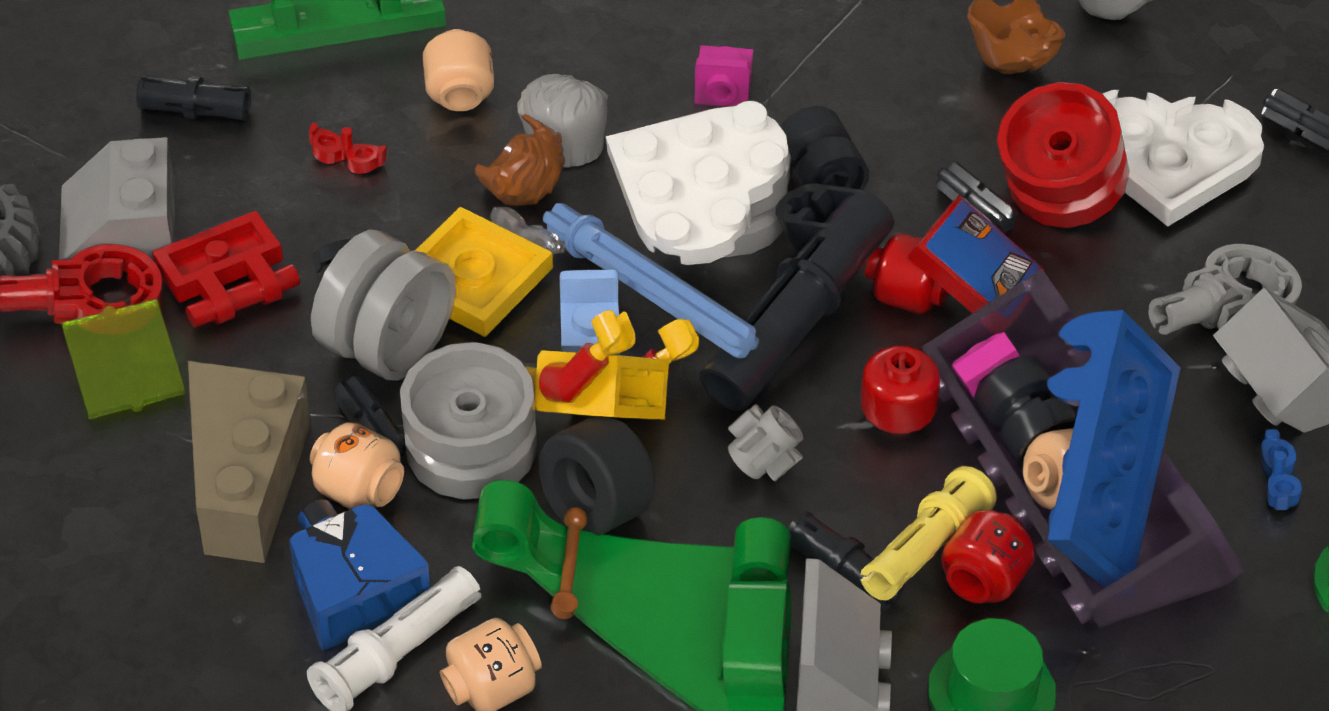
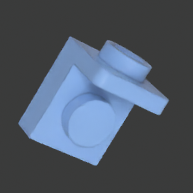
(582, 298)

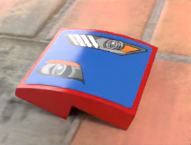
(971, 256)

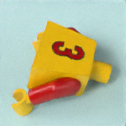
(606, 383)

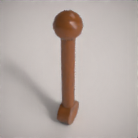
(565, 602)

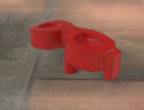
(332, 148)

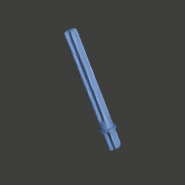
(588, 239)

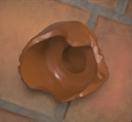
(1014, 35)
(526, 166)

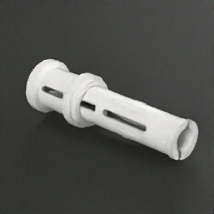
(375, 653)

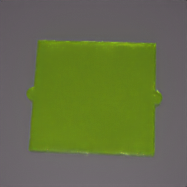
(123, 358)

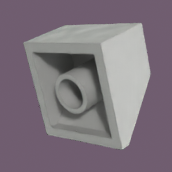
(120, 199)
(1282, 358)
(840, 646)

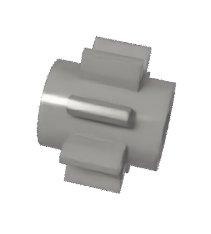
(765, 442)

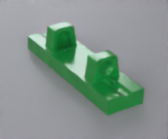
(318, 23)

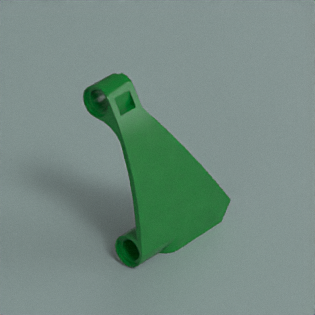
(688, 615)

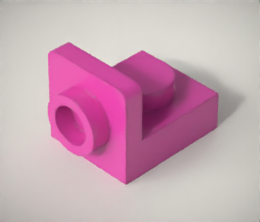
(723, 75)
(983, 359)

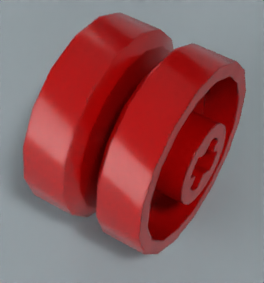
(1063, 154)

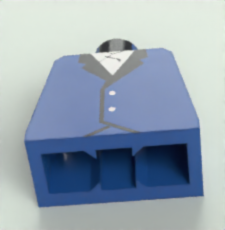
(352, 570)

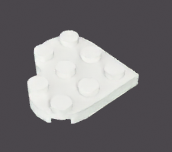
(1185, 151)
(697, 177)

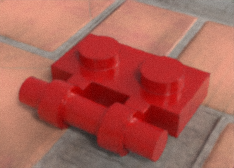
(219, 257)

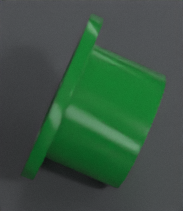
(992, 669)

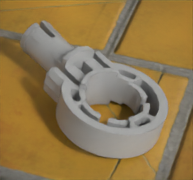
(1214, 293)

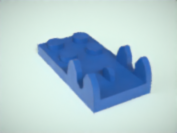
(1115, 442)

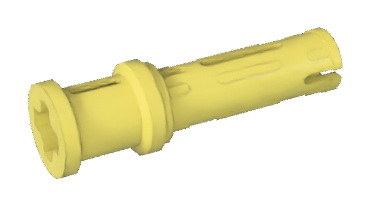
(936, 522)

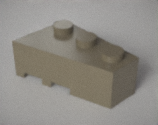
(244, 454)

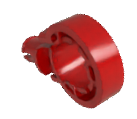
(67, 285)

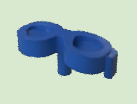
(1278, 464)

